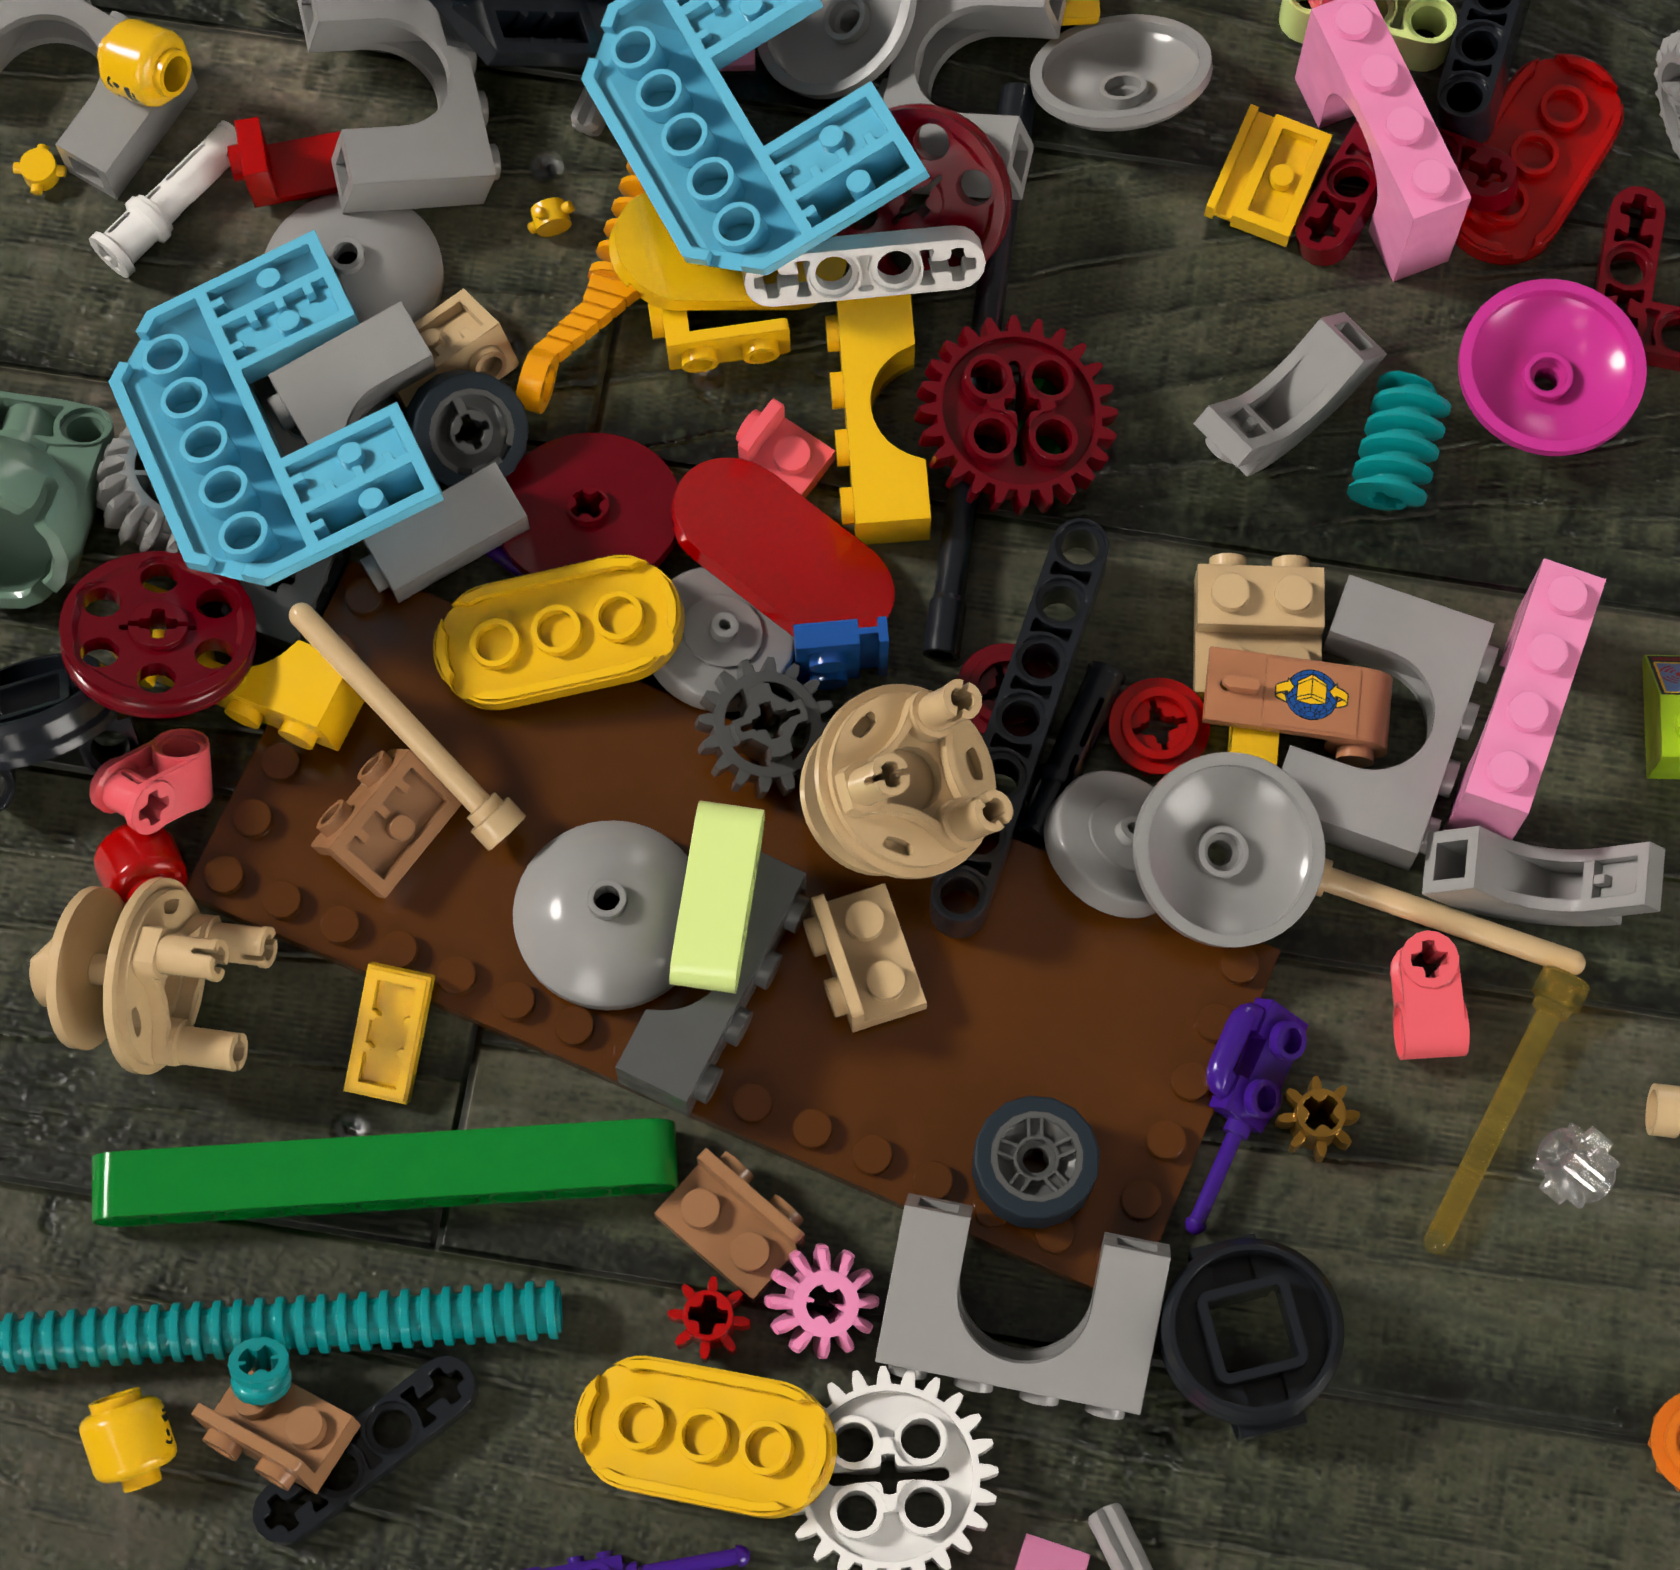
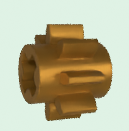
(1310, 1104)

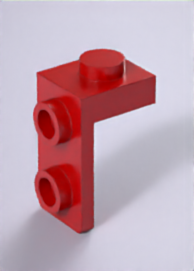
(282, 169)

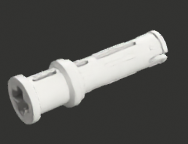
(151, 216)

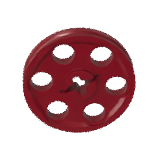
(948, 203)
(140, 655)

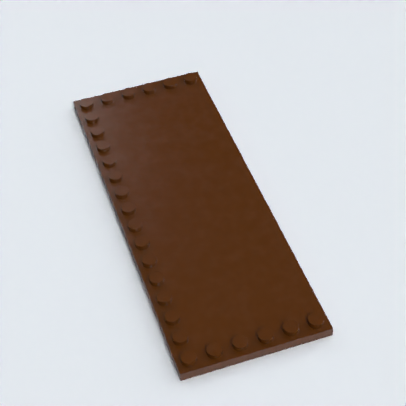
(1027, 1006)

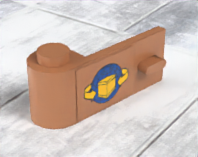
(1302, 698)

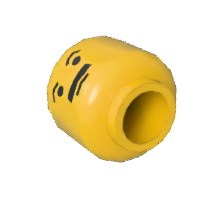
(144, 62)
(128, 1439)

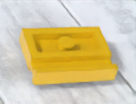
(1268, 175)

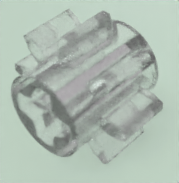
(1576, 1165)

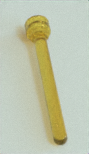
(1557, 996)

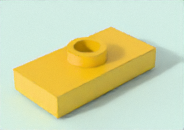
(389, 1033)

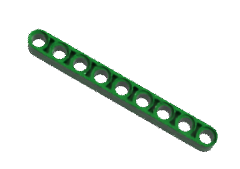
(384, 1172)

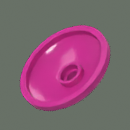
(1560, 335)

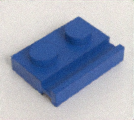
(839, 650)

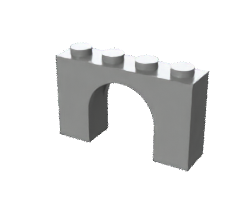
(935, 35)
(110, 133)
(416, 164)
(338, 387)
(1439, 660)
(1095, 1365)

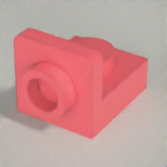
(784, 448)

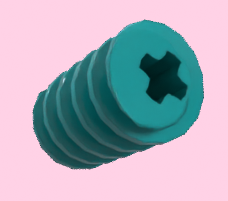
(1399, 443)

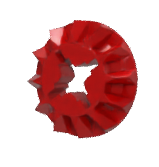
(1175, 705)

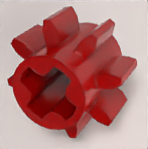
(696, 1306)

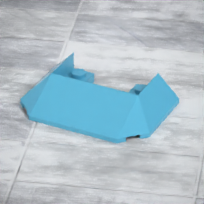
(699, 156)
(211, 448)

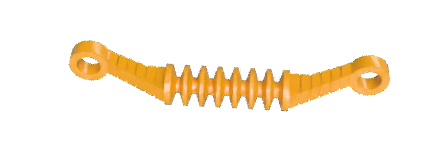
(601, 303)

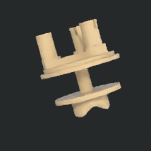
(903, 782)
(142, 974)

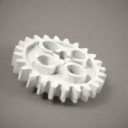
(892, 1540)

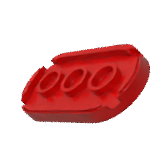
(1558, 130)
(777, 547)

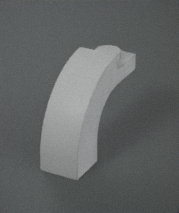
(1293, 398)
(1541, 884)

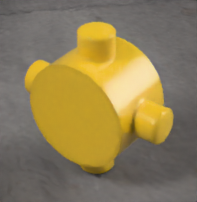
(39, 169)
(550, 217)

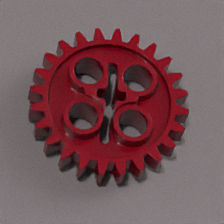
(1070, 417)

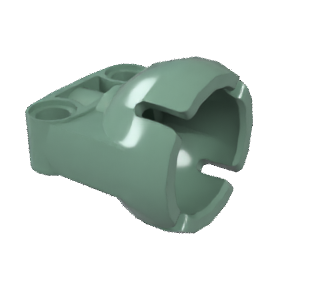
(46, 492)

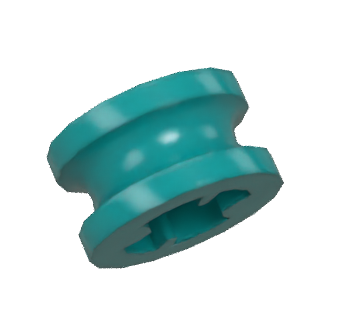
(261, 1386)

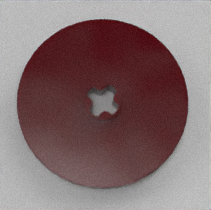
(597, 473)

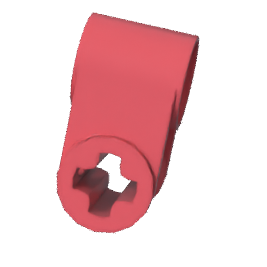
(156, 780)
(1430, 1011)

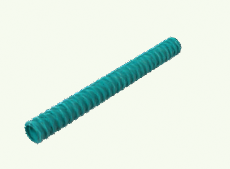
(294, 1324)

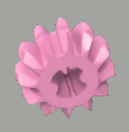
(831, 1279)

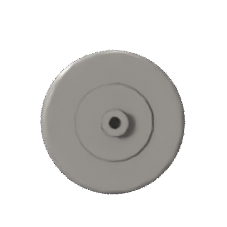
(717, 636)
(1092, 841)

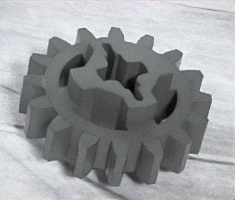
(758, 701)

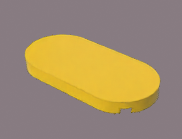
(652, 263)
(559, 632)
(706, 1437)

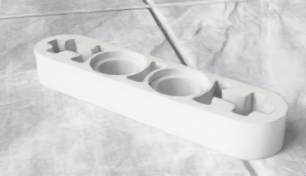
(864, 277)

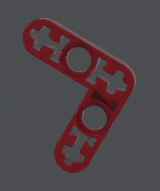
(1354, 212)
(1645, 314)

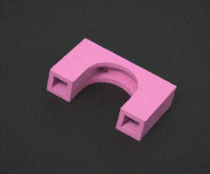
(1357, 71)
(1529, 701)

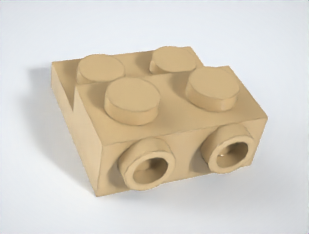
(1257, 609)

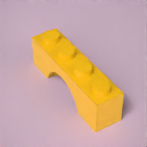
(887, 485)
(290, 692)

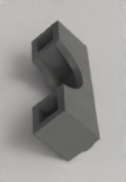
(678, 1049)

